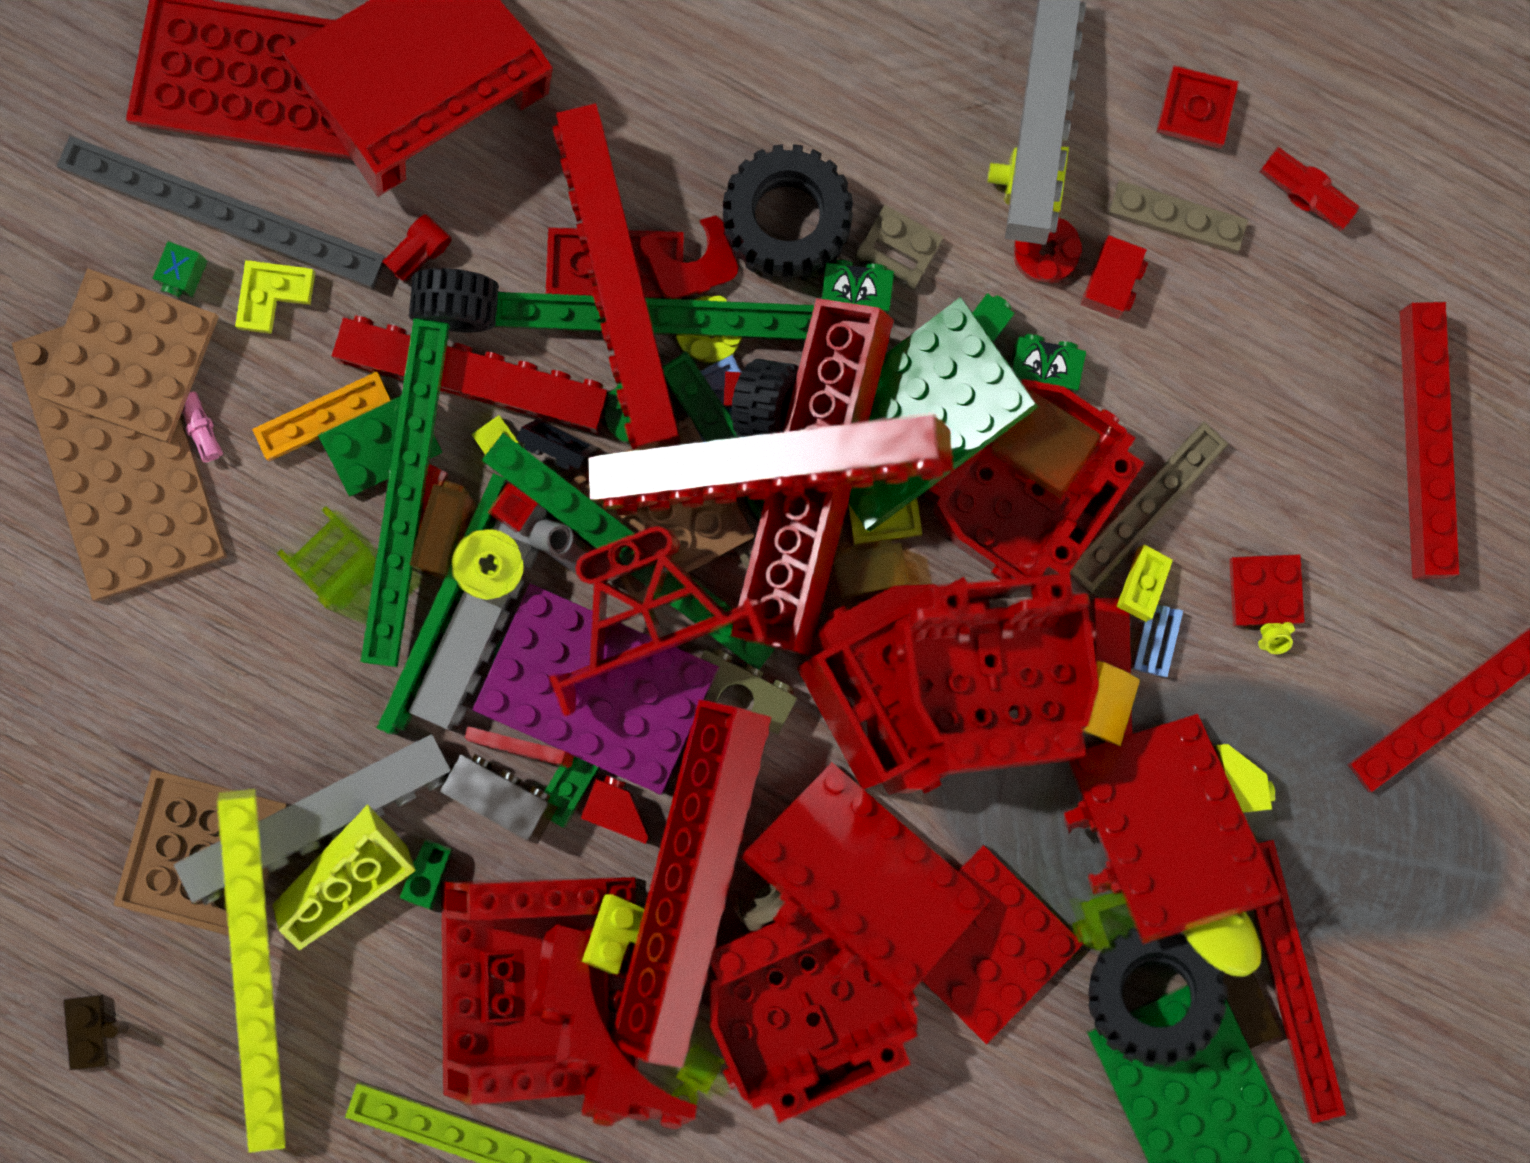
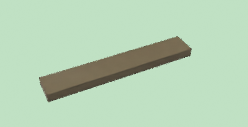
(1147, 506)

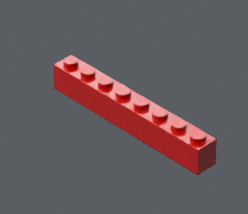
(478, 377)
(1429, 441)

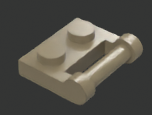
(904, 238)

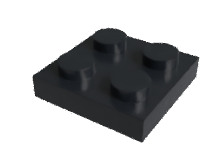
(566, 448)

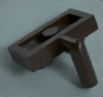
(88, 1031)

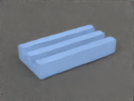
(1170, 643)

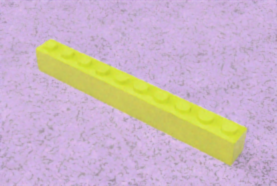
(251, 969)

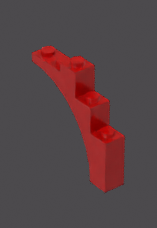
(584, 1048)

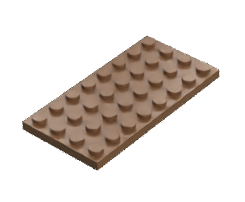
(126, 496)

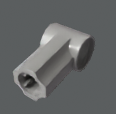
(563, 546)

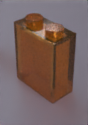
(1047, 446)
(442, 528)

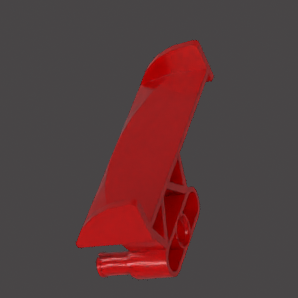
(603, 566)

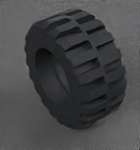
(794, 170)
(1141, 1041)

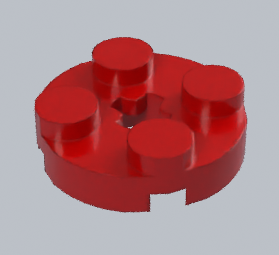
(1048, 268)

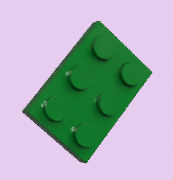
(364, 446)

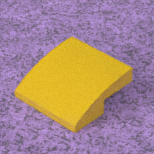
(1112, 703)

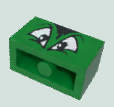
(858, 285)
(1048, 362)

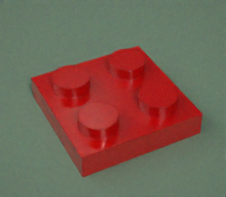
(1197, 107)
(1266, 590)

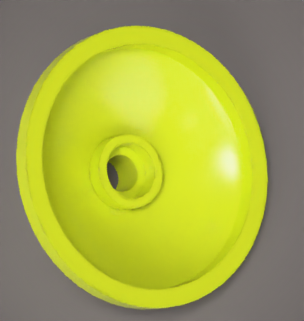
(1228, 944)

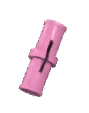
(201, 429)

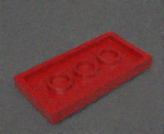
(567, 268)

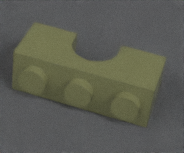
(769, 699)

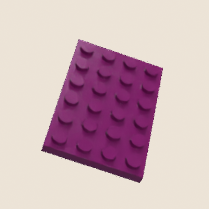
(623, 720)

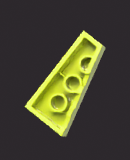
(343, 879)

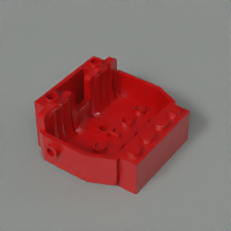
(1012, 527)
(857, 664)
(1039, 667)
(766, 1026)

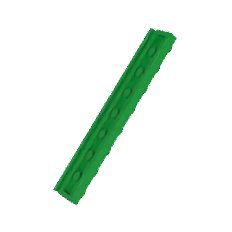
(396, 713)

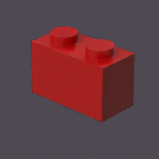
(1114, 276)

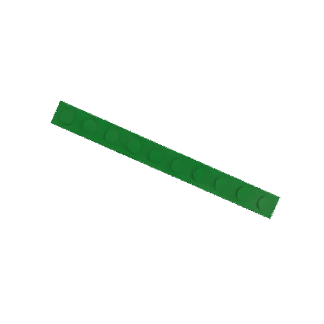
(666, 316)
(405, 492)
(601, 529)

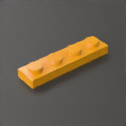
(306, 422)

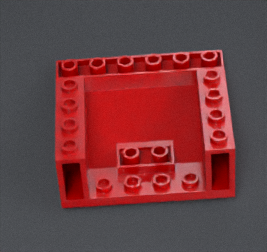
(414, 73)
(489, 980)

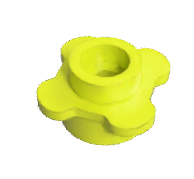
(1276, 637)

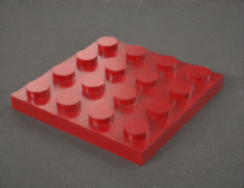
(1002, 953)

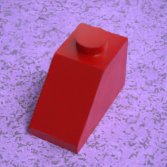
(615, 809)

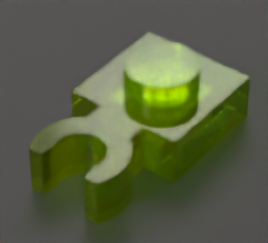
(698, 1073)

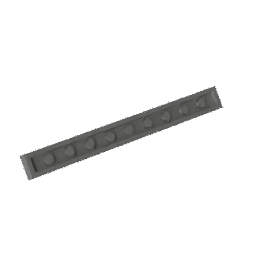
(221, 212)

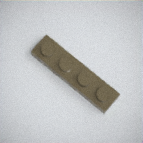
(1177, 217)

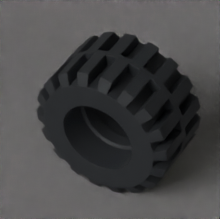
(455, 297)
(762, 397)

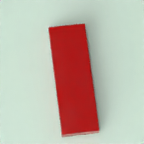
(519, 747)

